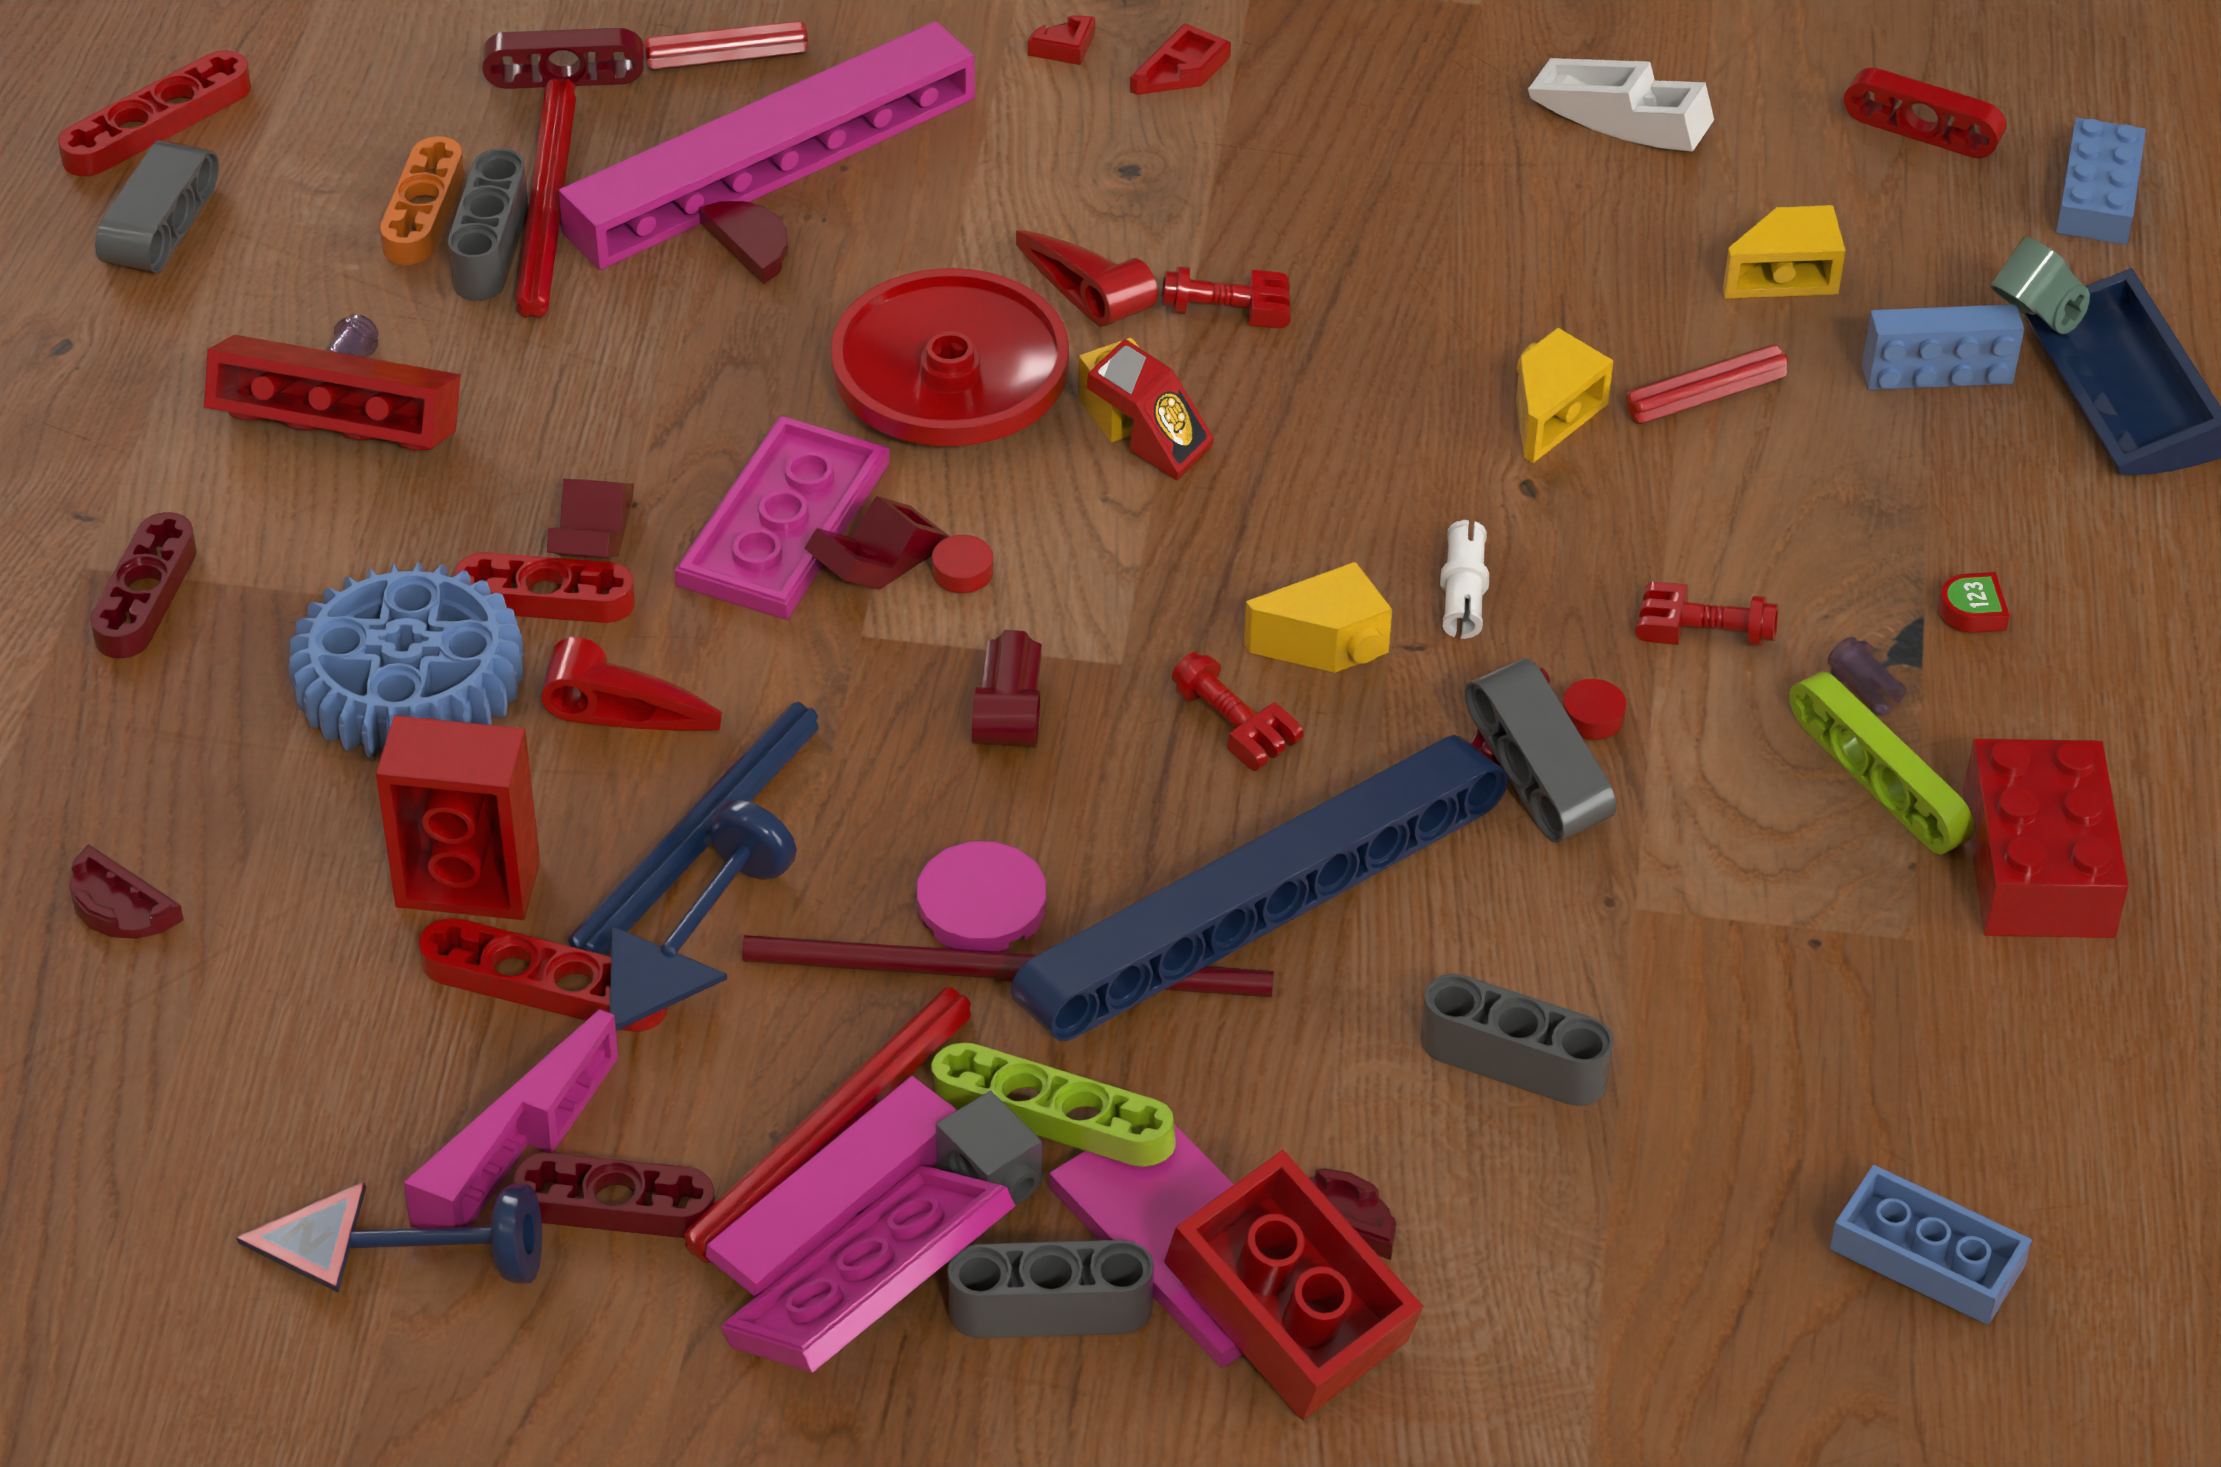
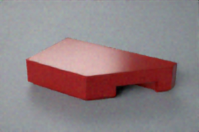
(1181, 62)

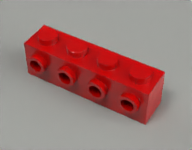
(332, 391)

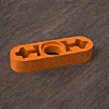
(428, 218)

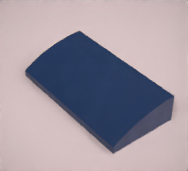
(2134, 381)

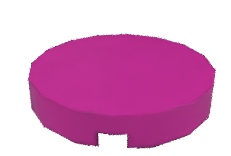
(981, 896)

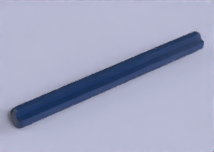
(691, 833)

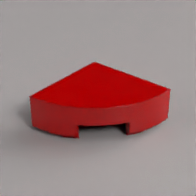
(1064, 41)

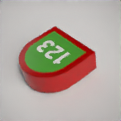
(1974, 603)

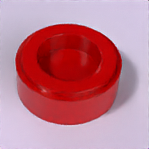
(962, 563)
(1595, 708)

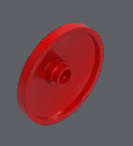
(950, 357)

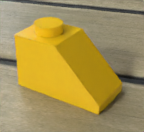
(1787, 255)
(1558, 390)
(1321, 621)

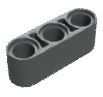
(157, 206)
(488, 224)
(1540, 750)
(1516, 1039)
(1050, 1288)

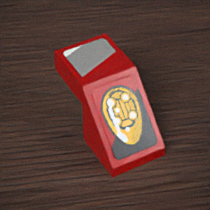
(1165, 422)

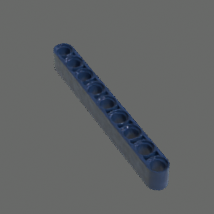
(1257, 888)

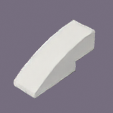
(1625, 101)

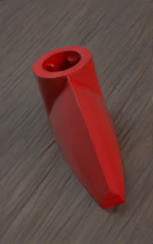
(1090, 281)
(592, 691)

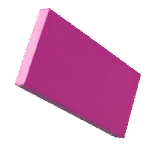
(759, 531)
(1145, 1208)
(867, 1267)

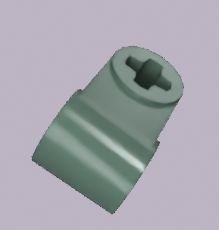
(2043, 286)

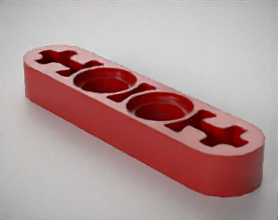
(101, 143)
(532, 987)

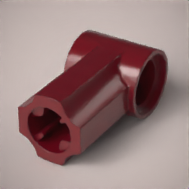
(1009, 700)

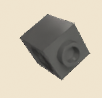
(991, 1146)

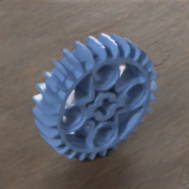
(407, 650)

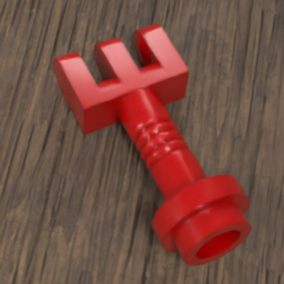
(1264, 296)
(1668, 610)
(1255, 733)

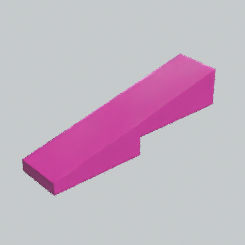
(533, 1112)
(832, 1187)

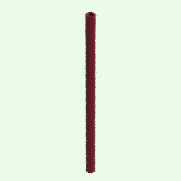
(965, 963)

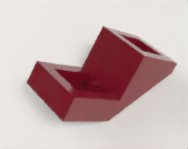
(591, 518)
(882, 548)

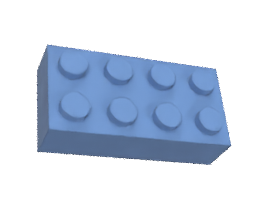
(2101, 180)
(1942, 346)
(1930, 1244)

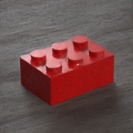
(459, 817)
(2045, 838)
(1292, 1284)

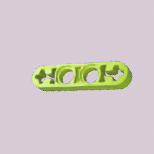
(1882, 763)
(1126, 1129)

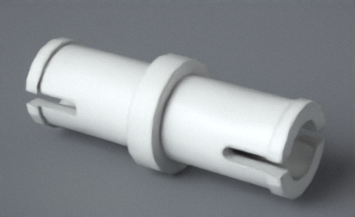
(1464, 579)

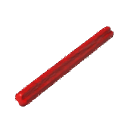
(544, 201)
(839, 1111)

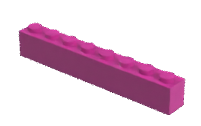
(767, 144)

